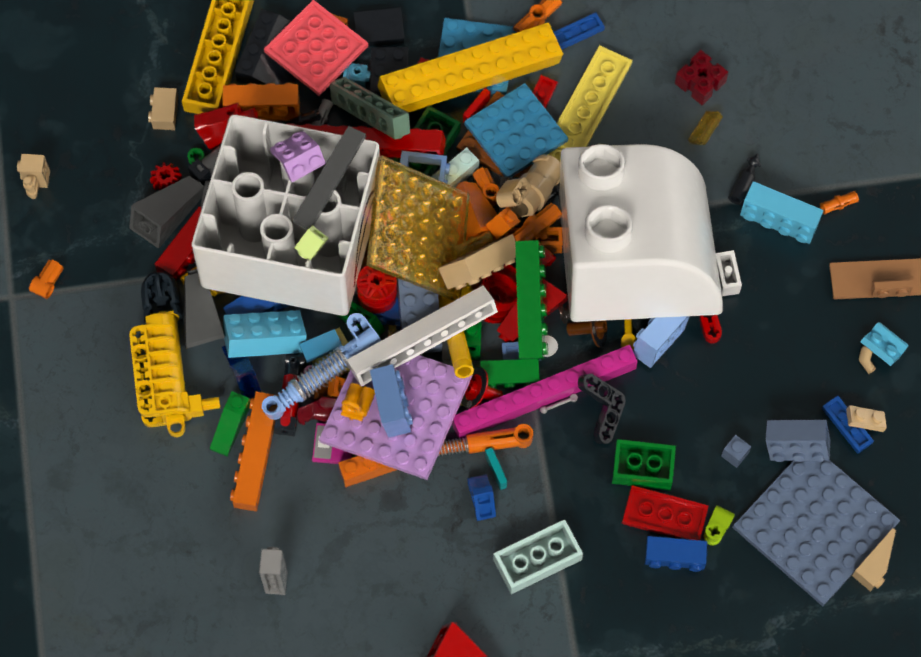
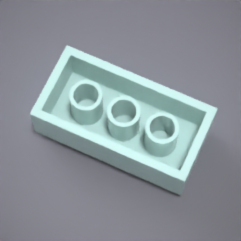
(537, 556)

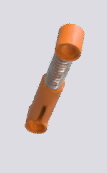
(492, 439)

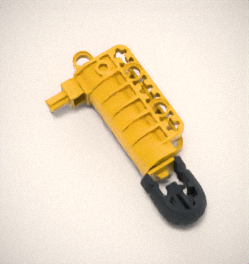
(164, 366)

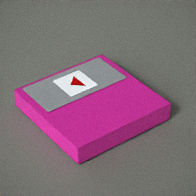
(327, 454)

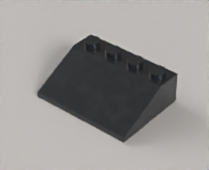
(255, 64)

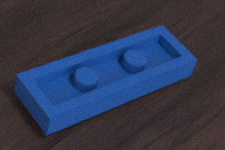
(579, 31)
(856, 437)

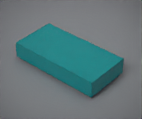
(496, 468)

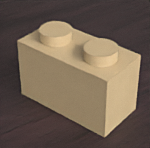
(164, 108)

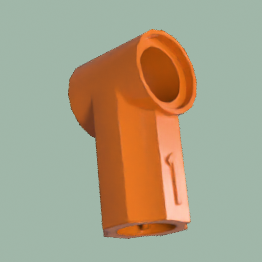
(486, 184)
(44, 283)

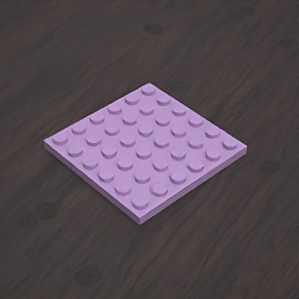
(433, 402)

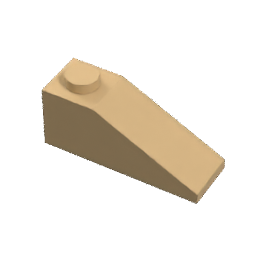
(875, 566)

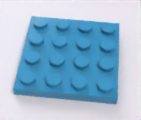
(465, 34)
(516, 131)

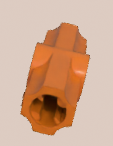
(544, 9)
(537, 225)

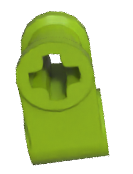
(718, 523)

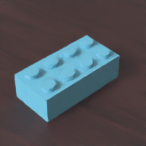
(781, 212)
(263, 333)

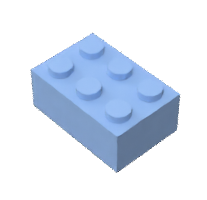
(658, 338)

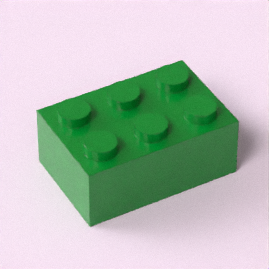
(643, 464)

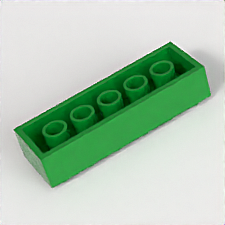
(530, 300)

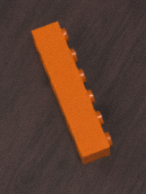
(254, 456)

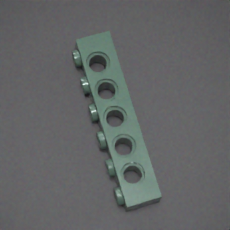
(370, 108)

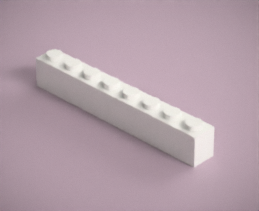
(424, 334)

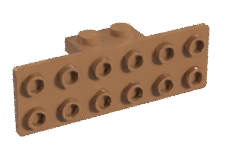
(876, 278)

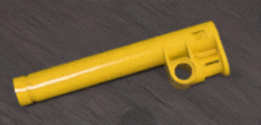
(458, 345)

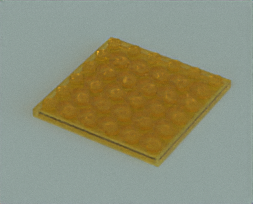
(415, 226)

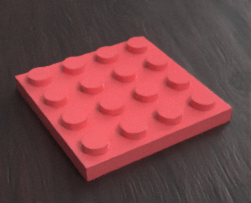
(316, 47)

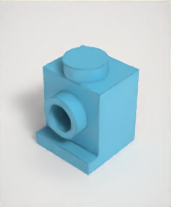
(358, 73)

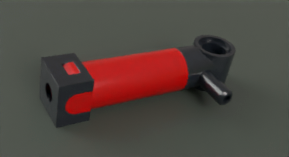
(294, 366)

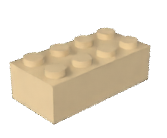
(479, 263)

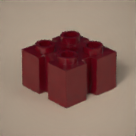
(701, 77)

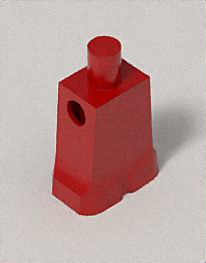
(213, 124)

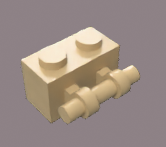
(34, 173)

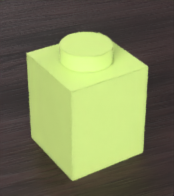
(311, 243)

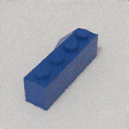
(252, 305)

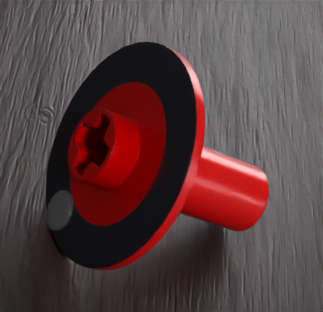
(479, 389)

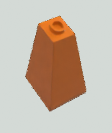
(479, 211)

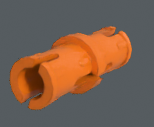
(839, 202)

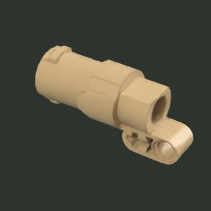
(533, 189)

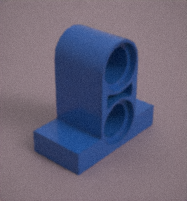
(482, 497)

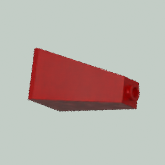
(509, 327)
(454, 643)

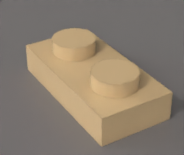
(866, 418)

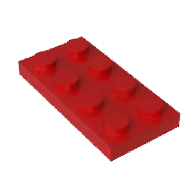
(665, 514)

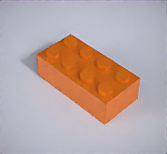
(270, 100)

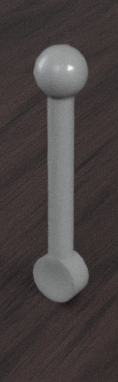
(573, 398)

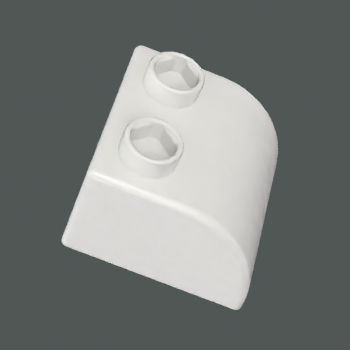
(636, 234)

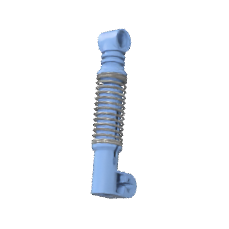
(325, 370)

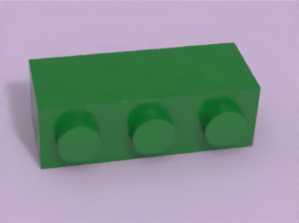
(511, 372)

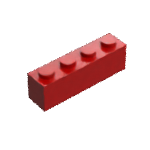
(179, 252)

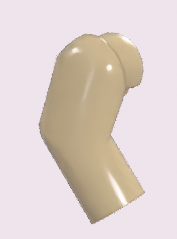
(865, 359)

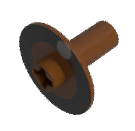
(597, 329)

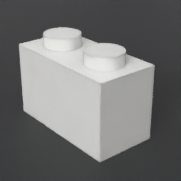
(728, 273)

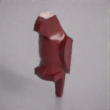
(317, 410)

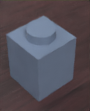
(736, 451)

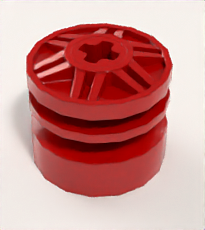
(503, 291)
(376, 297)

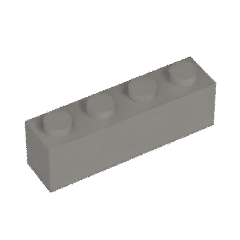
(273, 571)

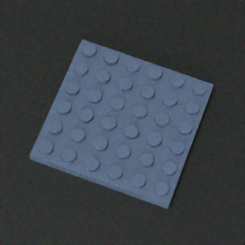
(816, 526)

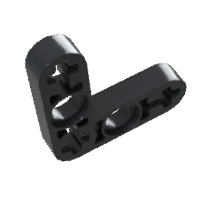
(608, 402)

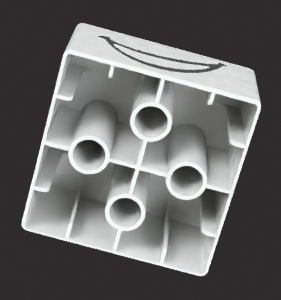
(248, 226)

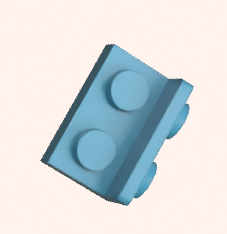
(884, 343)

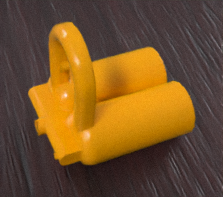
(357, 402)

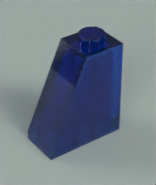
(243, 375)

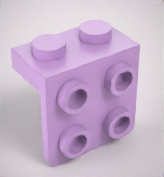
(298, 155)

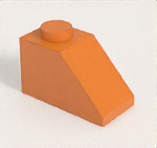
(502, 223)

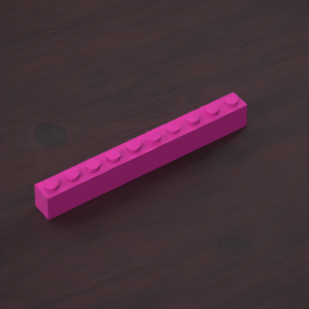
(542, 392)

